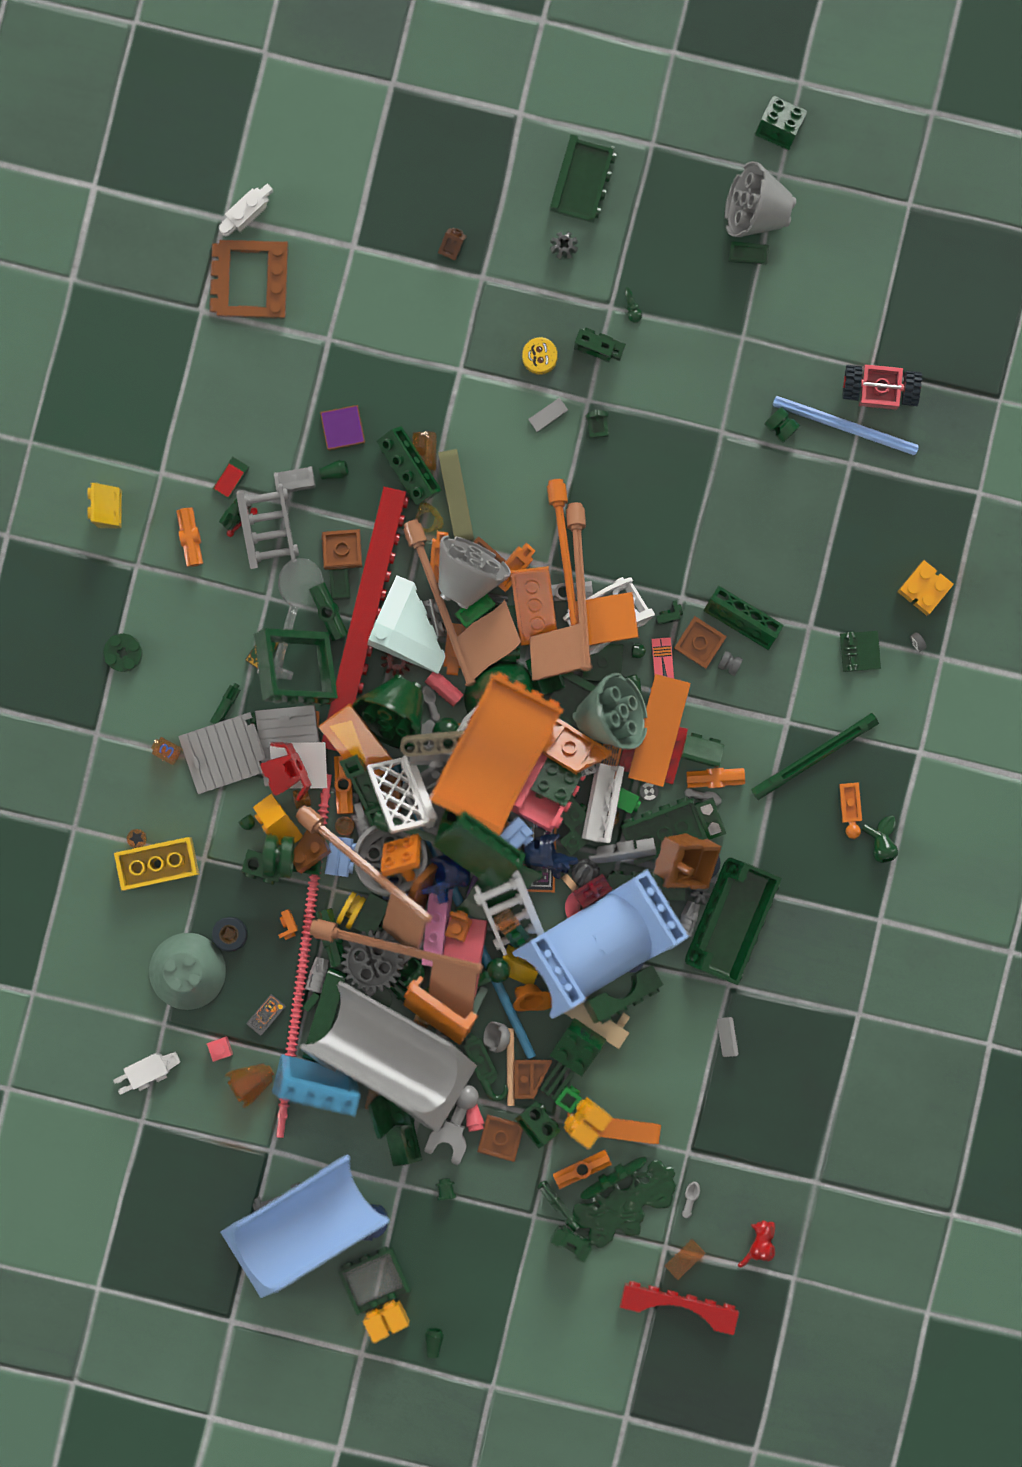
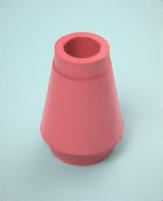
(474, 1119)

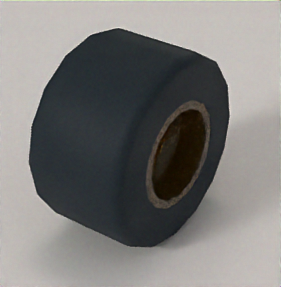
(223, 934)

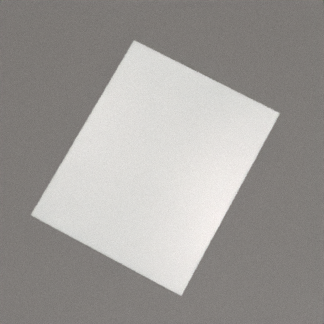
(313, 758)

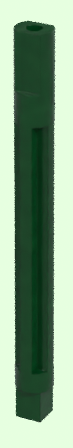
(814, 756)

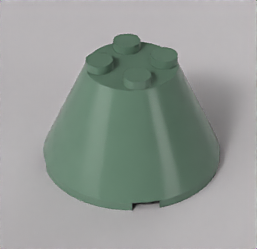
(613, 713)
(187, 971)

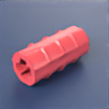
(444, 688)

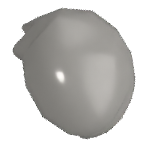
(496, 1036)

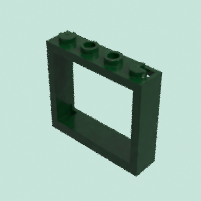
(267, 670)

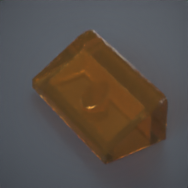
(426, 446)

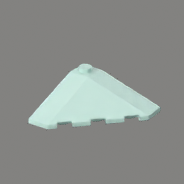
(405, 629)

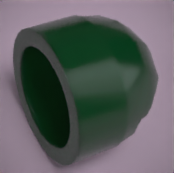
(638, 650)
(247, 822)

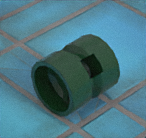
(782, 424)

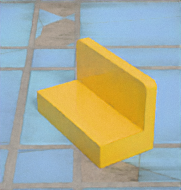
(520, 968)

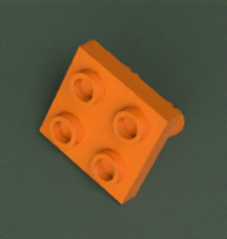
(401, 857)

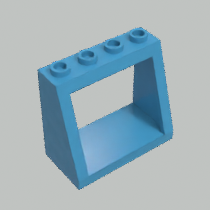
(315, 1085)

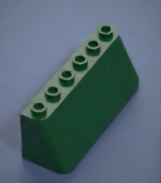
(732, 920)

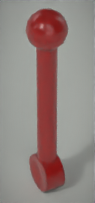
(230, 533)

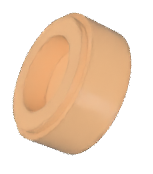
(569, 882)

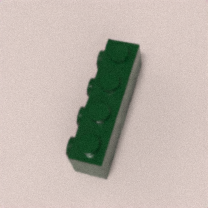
(408, 465)

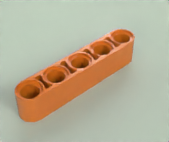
(629, 1130)

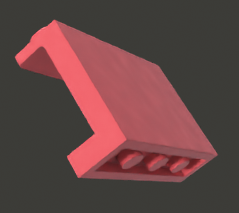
(539, 811)

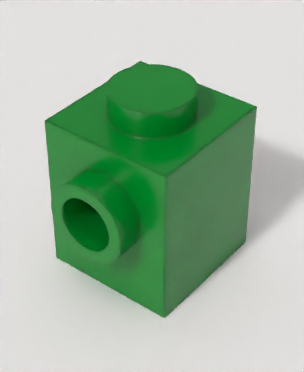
(568, 1098)

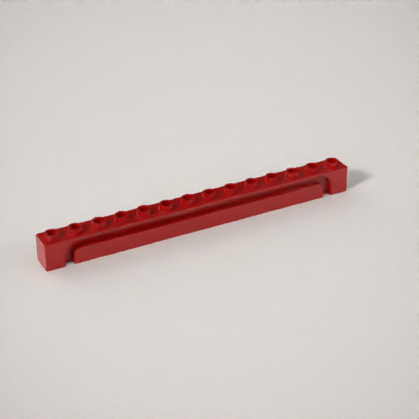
(368, 600)

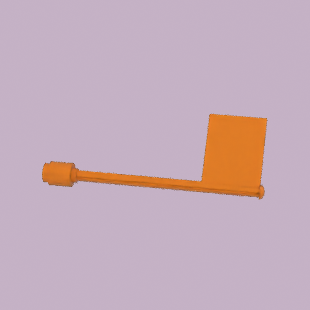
(608, 617)

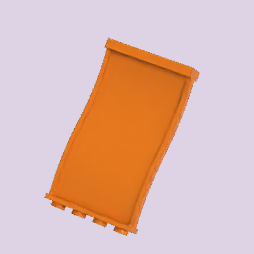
(496, 752)

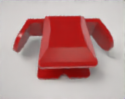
(286, 771)

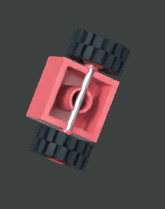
(881, 386)

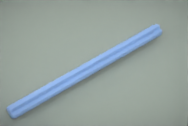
(846, 425)

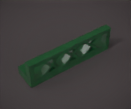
(741, 619)

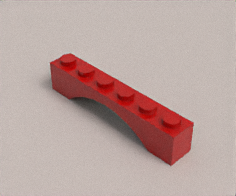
(640, 1298)

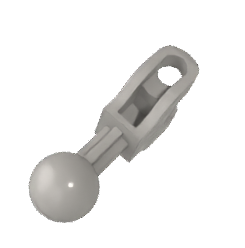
(452, 1130)

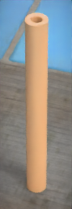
(510, 1070)

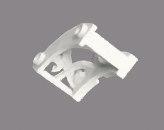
(620, 584)

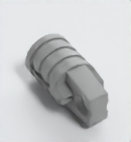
(360, 819)
(689, 917)
(317, 975)

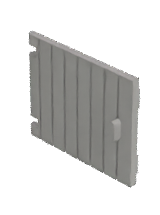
(276, 726)
(225, 753)

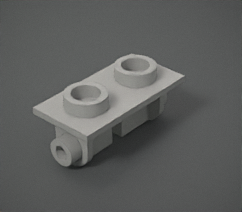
(436, 619)

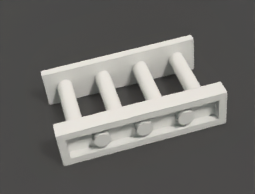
(522, 897)

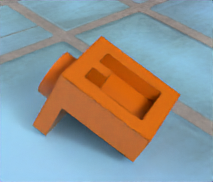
(288, 921)
(458, 926)

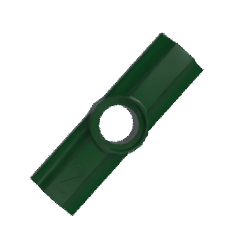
(334, 622)
(335, 948)

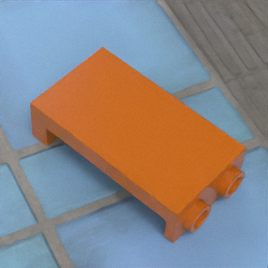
(437, 1014)

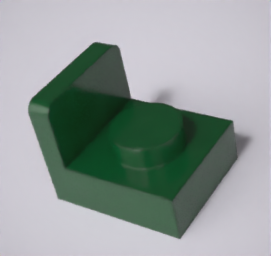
(668, 617)

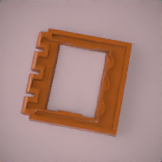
(276, 278)

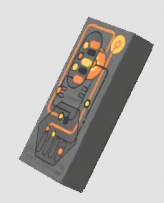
(266, 1014)

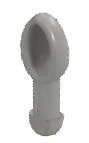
(429, 699)
(689, 792)
(692, 1193)

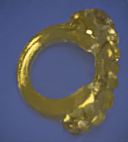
(438, 521)

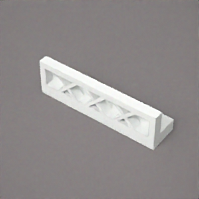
(600, 803)

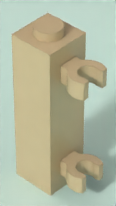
(611, 1031)

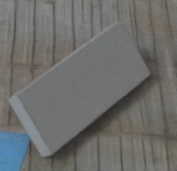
(548, 414)

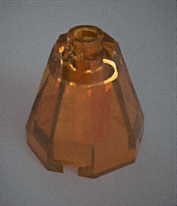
(249, 1082)

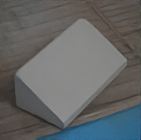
(727, 1037)

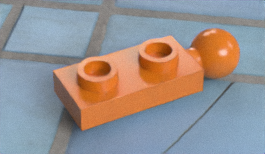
(851, 808)

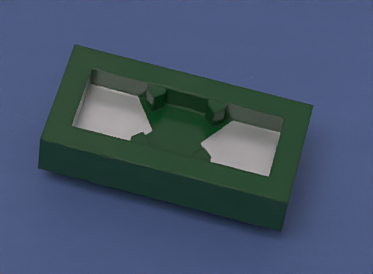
(710, 818)

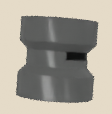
(730, 663)

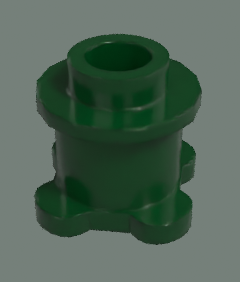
(445, 1189)

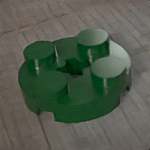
(129, 661)

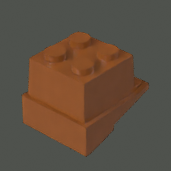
(687, 861)

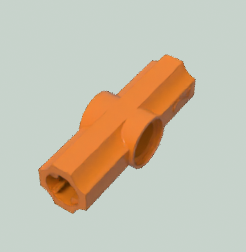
(189, 537)
(715, 778)
(344, 798)
(570, 1175)

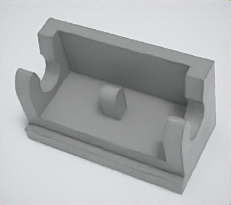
(295, 479)

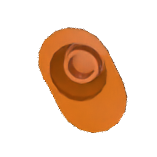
(531, 998)

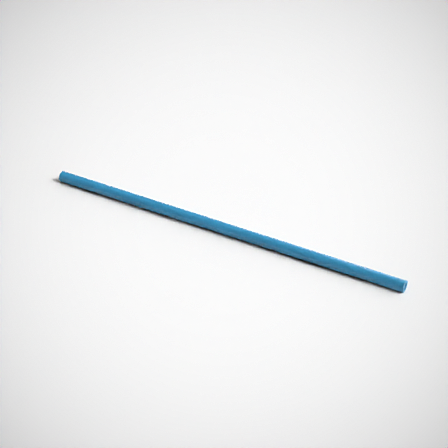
(499, 987)

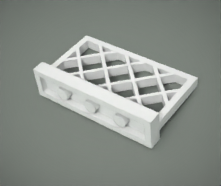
(418, 793)

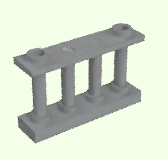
(252, 538)

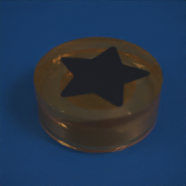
(136, 838)

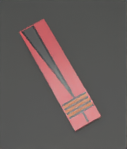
(662, 657)

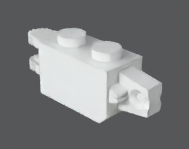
(245, 210)
(146, 1070)

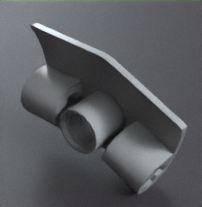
(624, 851)

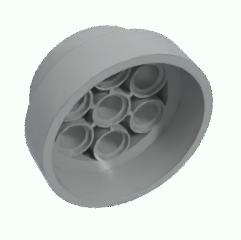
(373, 840)

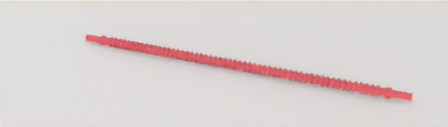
(282, 1115)

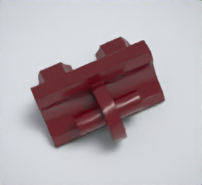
(592, 891)

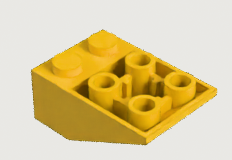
(105, 506)

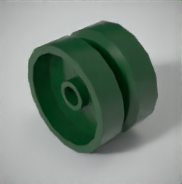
(275, 856)

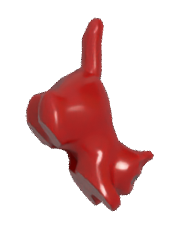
(762, 1247)

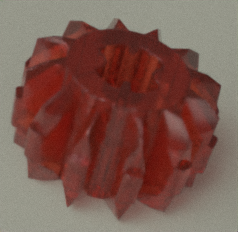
(396, 667)

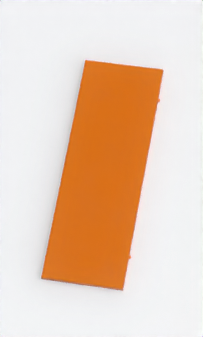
(662, 724)

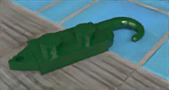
(485, 1069)

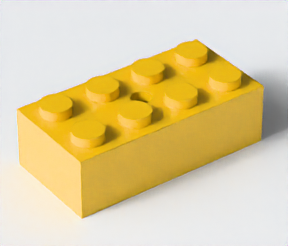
(138, 869)

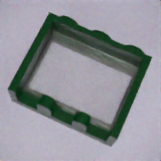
(374, 1280)

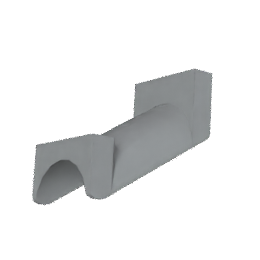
(394, 1058)

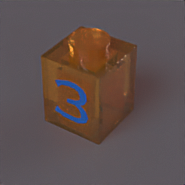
(166, 750)

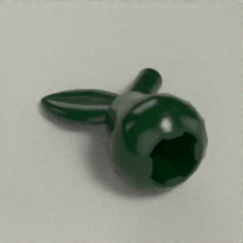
(884, 848)

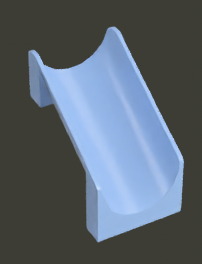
(603, 942)
(302, 1228)

